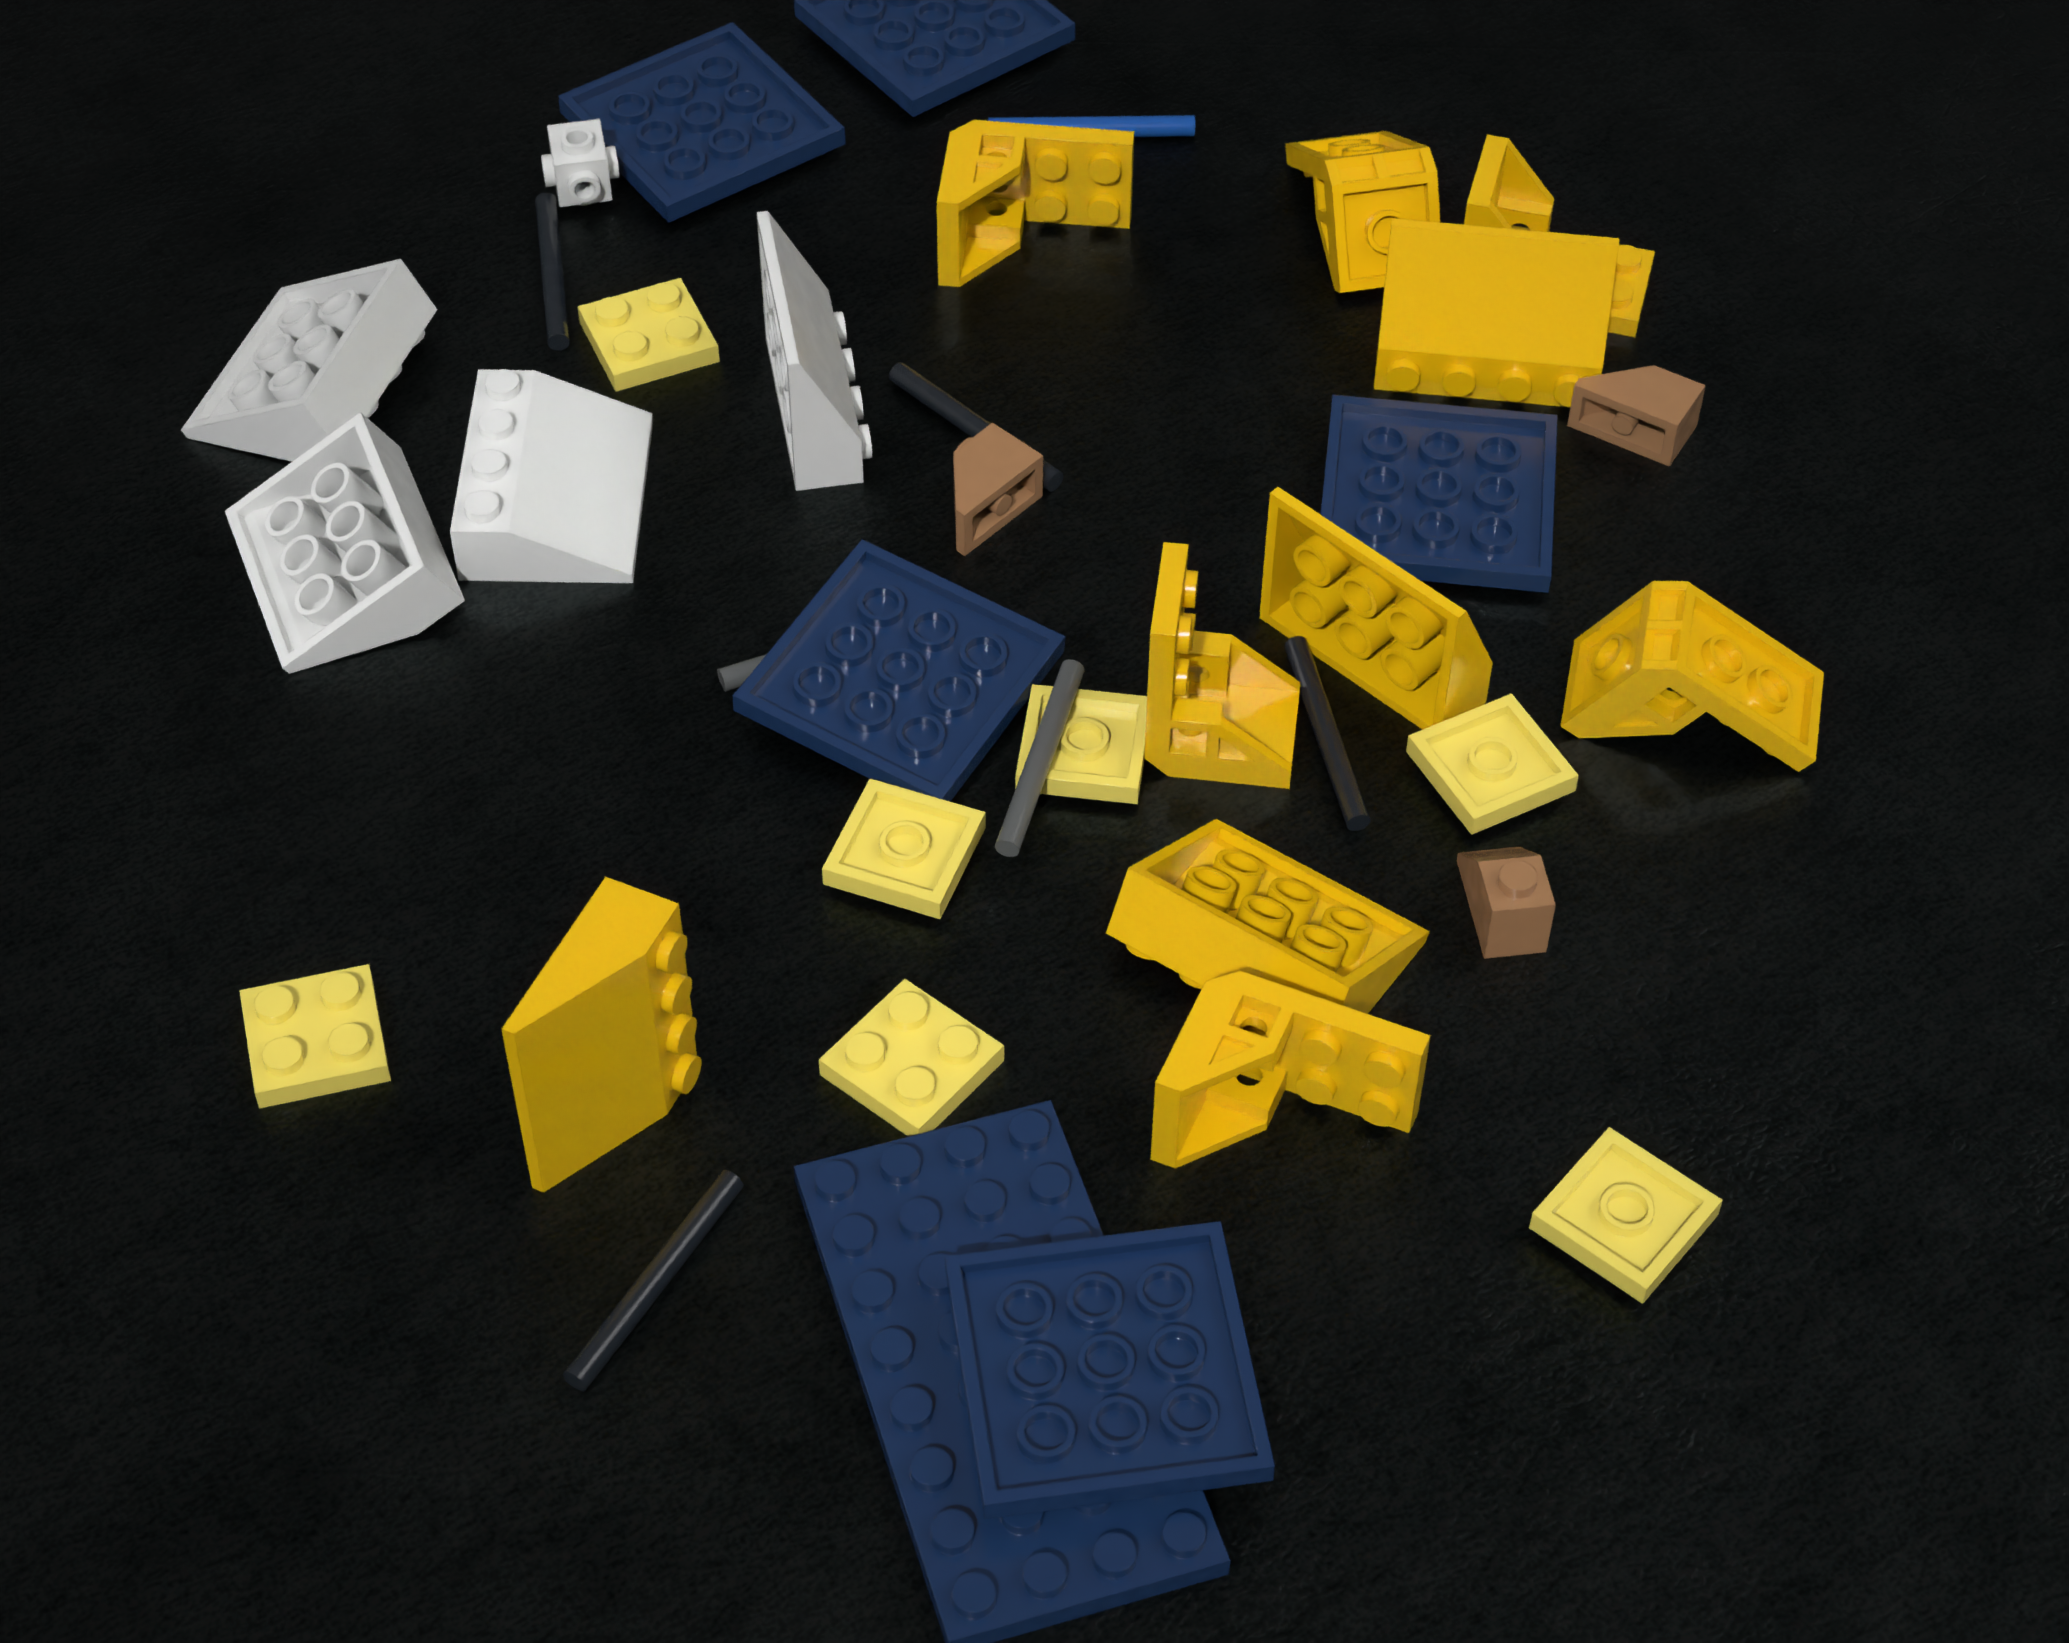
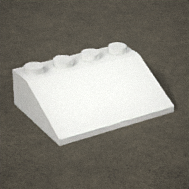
(314, 361)
(810, 367)
(549, 482)
(343, 550)

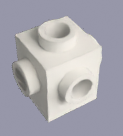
(579, 163)

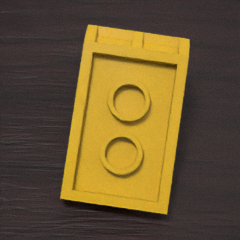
(1021, 173)
(1358, 191)
(1511, 193)
(1711, 660)
(1210, 697)
(1286, 1044)

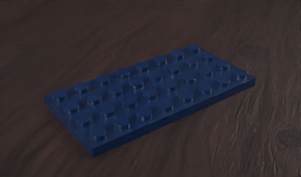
(883, 1239)

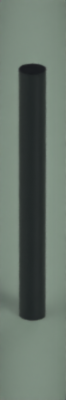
(552, 272)
(955, 411)
(1327, 734)
(652, 1281)

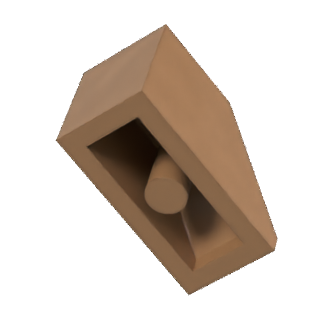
(1638, 410)
(992, 484)
(1508, 900)

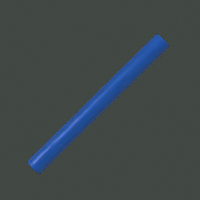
(1141, 125)

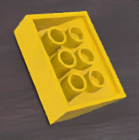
(1493, 311)
(1370, 617)
(1238, 905)
(603, 1033)

